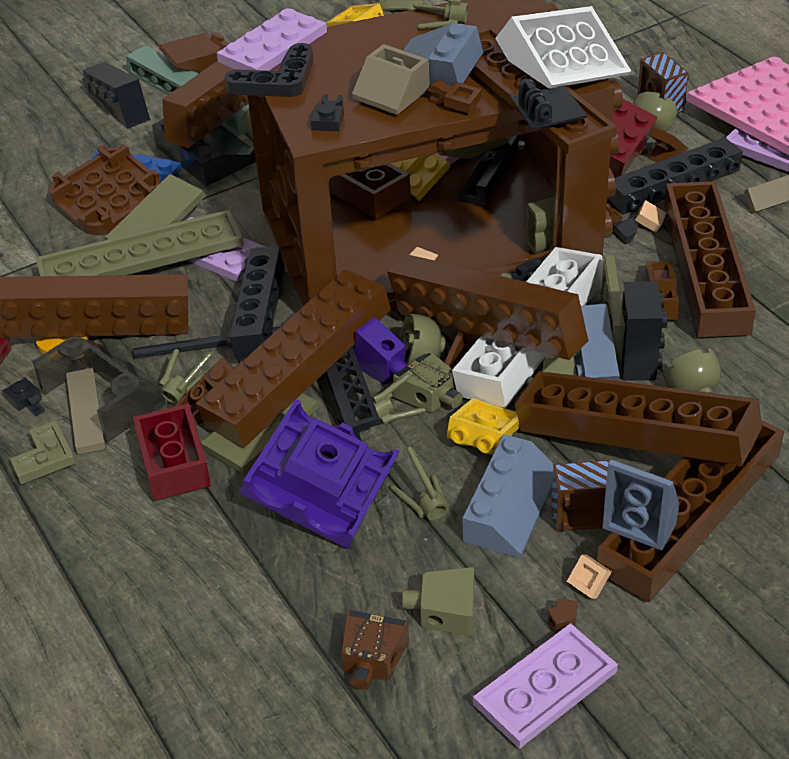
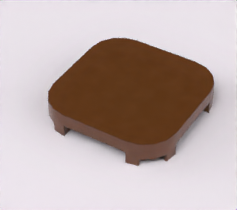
(103, 189)

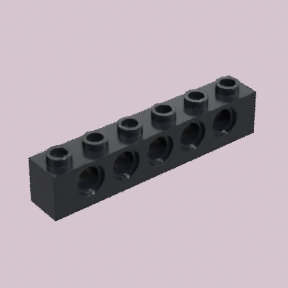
(696, 165)
(256, 300)

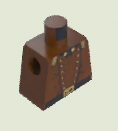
(372, 647)

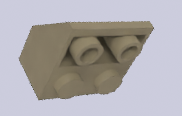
(392, 79)

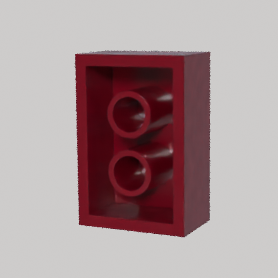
(633, 132)
(172, 451)

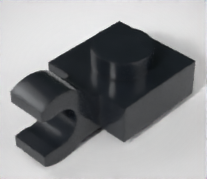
(24, 394)

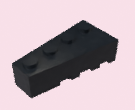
(117, 93)

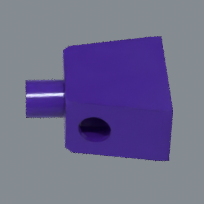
(379, 351)

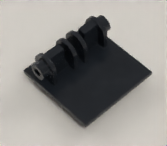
(546, 106)

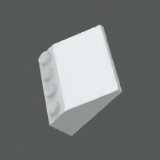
(562, 47)

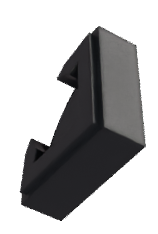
(626, 229)

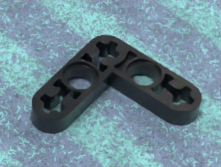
(274, 82)

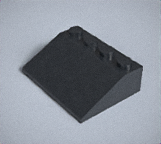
(211, 157)

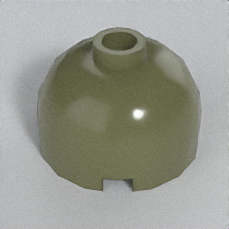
(664, 110)
(420, 337)
(694, 371)

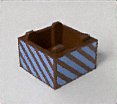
(664, 76)
(579, 495)

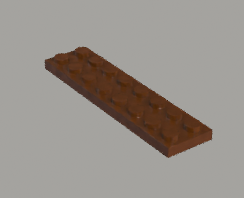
(505, 78)

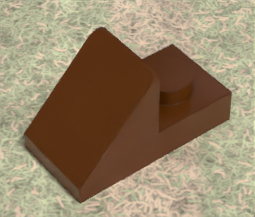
(665, 145)

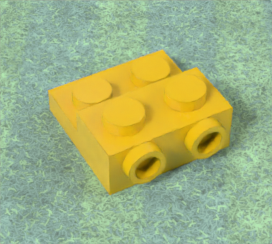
(356, 13)
(423, 172)
(481, 425)

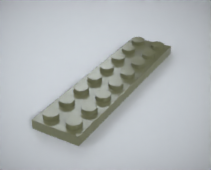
(146, 248)

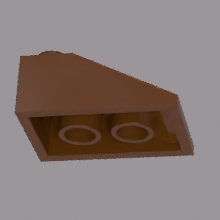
(194, 52)

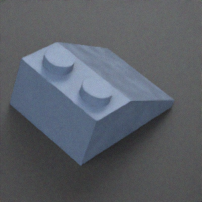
(450, 51)
(639, 505)

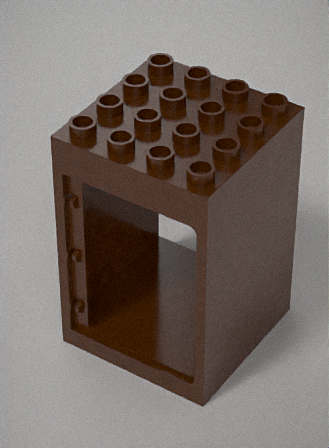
(326, 234)

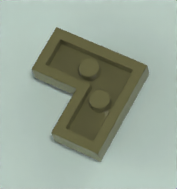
(49, 456)

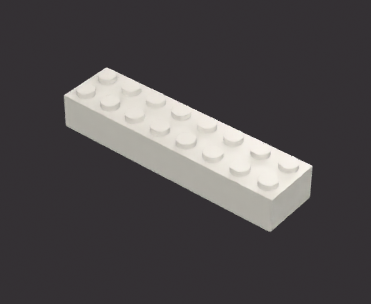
(498, 370)

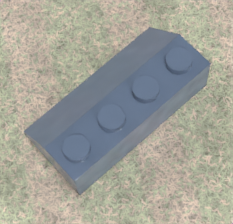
(509, 498)

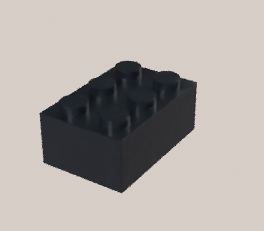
(643, 330)

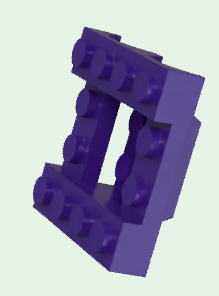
(306, 486)

